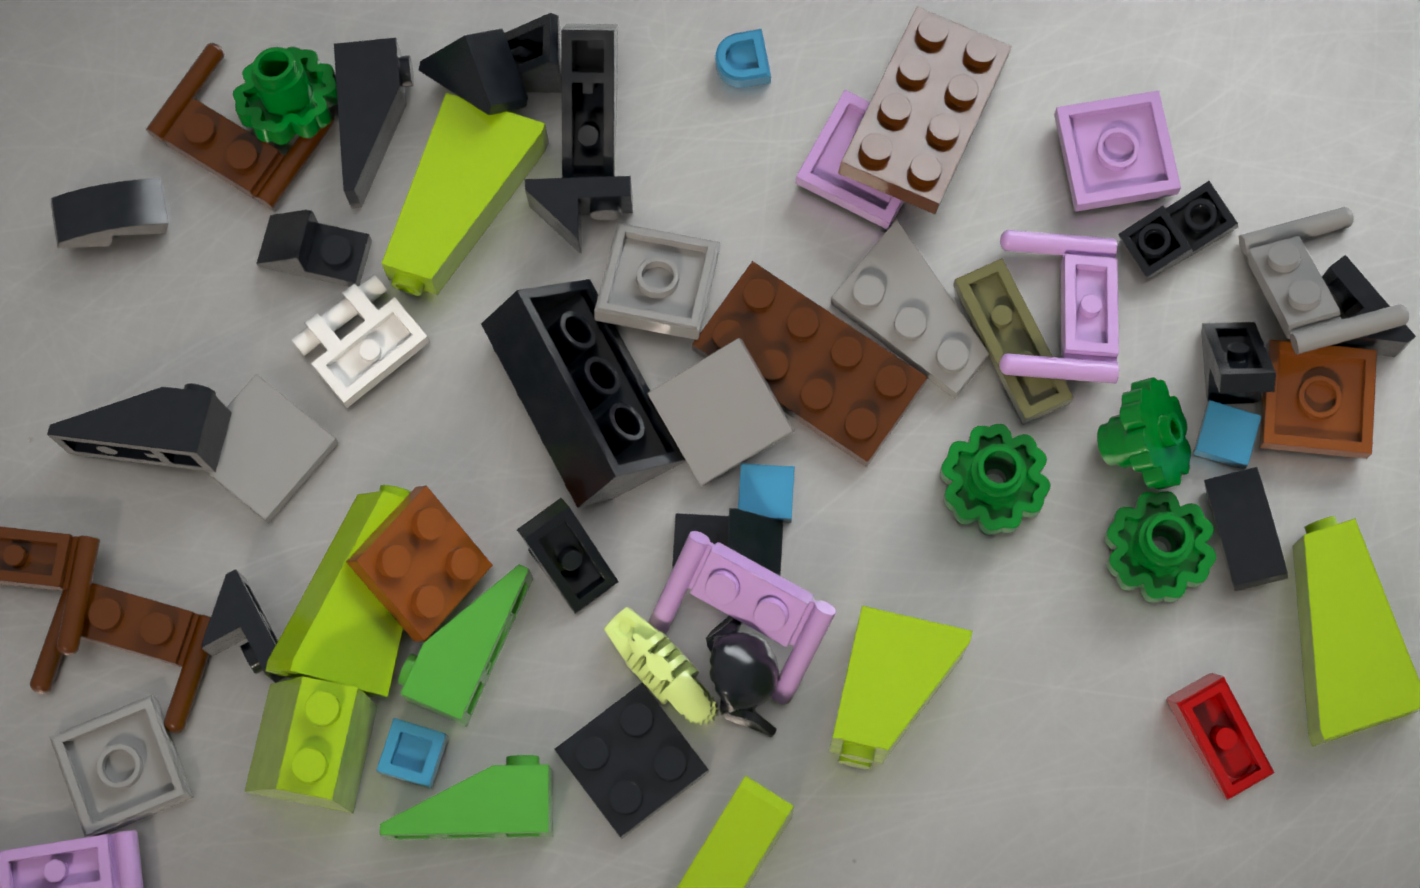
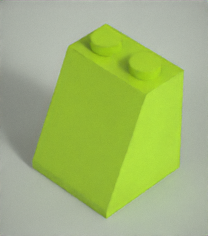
(890, 680)
(312, 743)

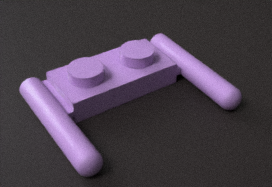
(1087, 308)
(752, 597)
(75, 863)

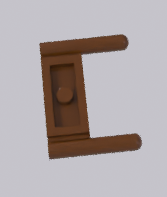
(222, 144)
(52, 563)
(138, 628)

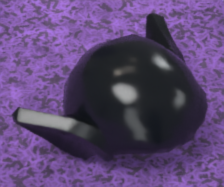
(743, 674)

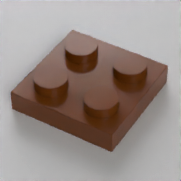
(1320, 401)
(419, 563)

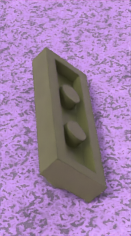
(1009, 328)

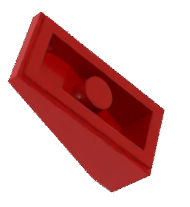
(1220, 734)

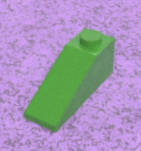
(461, 655)
(494, 803)

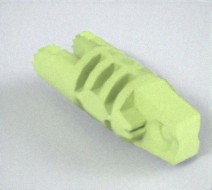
(661, 666)

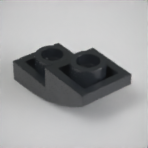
(106, 210)
(1179, 230)
(1246, 529)

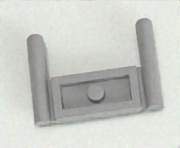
(1298, 290)

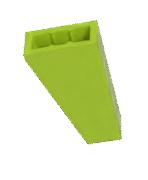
(458, 191)
(339, 624)
(1349, 638)
(740, 839)

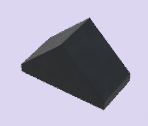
(538, 53)
(479, 71)

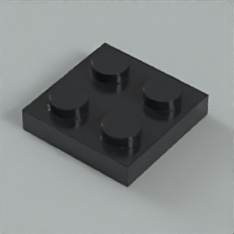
(631, 760)

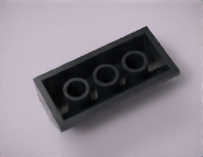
(581, 391)

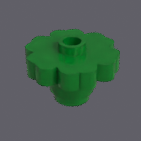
(286, 94)
(1148, 435)
(993, 504)
(1141, 564)

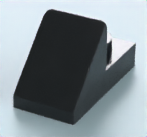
(564, 200)
(314, 250)
(1356, 297)
(1235, 363)
(742, 531)
(567, 555)
(239, 617)

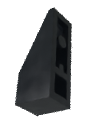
(589, 99)
(370, 105)
(151, 428)

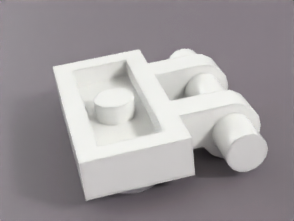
(367, 352)

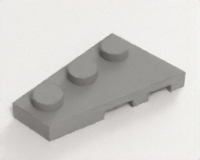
(911, 313)

